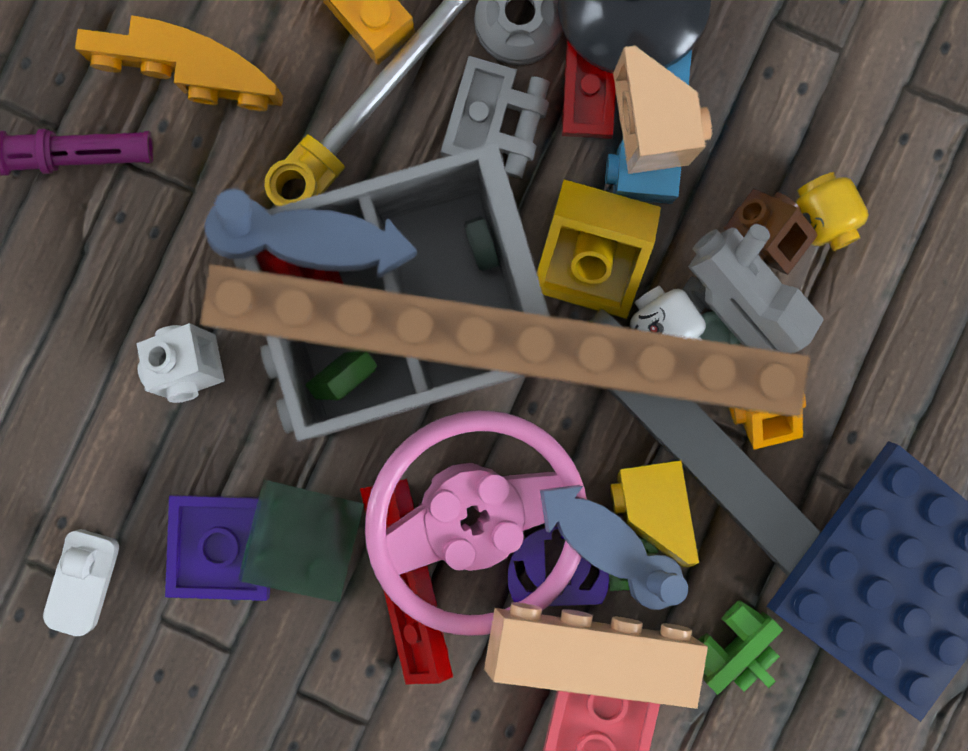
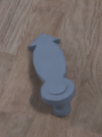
(303, 236)
(613, 547)

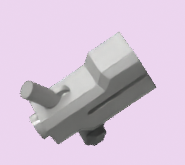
(748, 294)

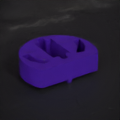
(533, 554)

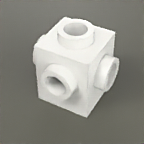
(179, 362)

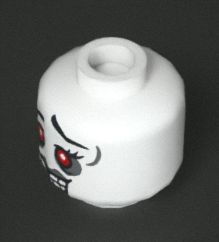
(668, 314)

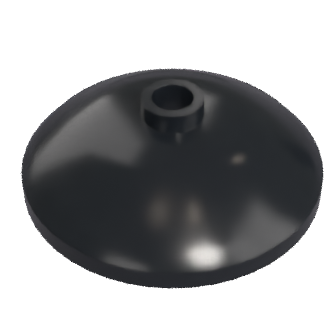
(657, 27)

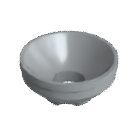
(514, 42)

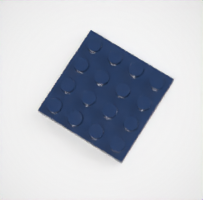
(889, 582)

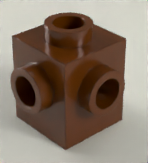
(787, 226)

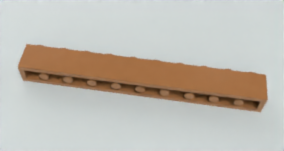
(505, 341)

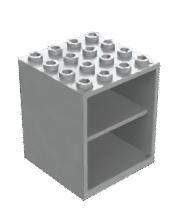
(429, 210)

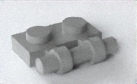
(481, 108)

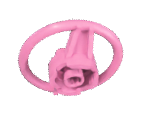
(434, 527)

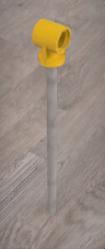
(316, 160)

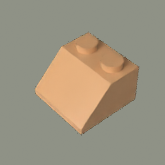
(657, 114)

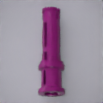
(49, 151)

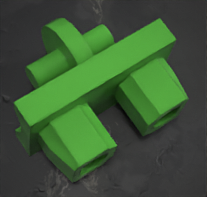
(754, 634)

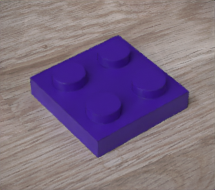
(208, 547)

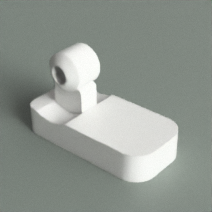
(80, 582)

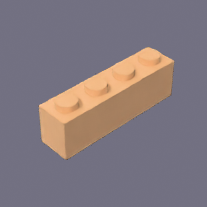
(595, 657)

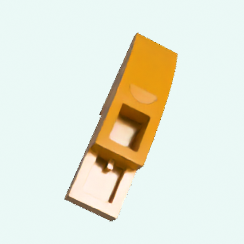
(200, 64)

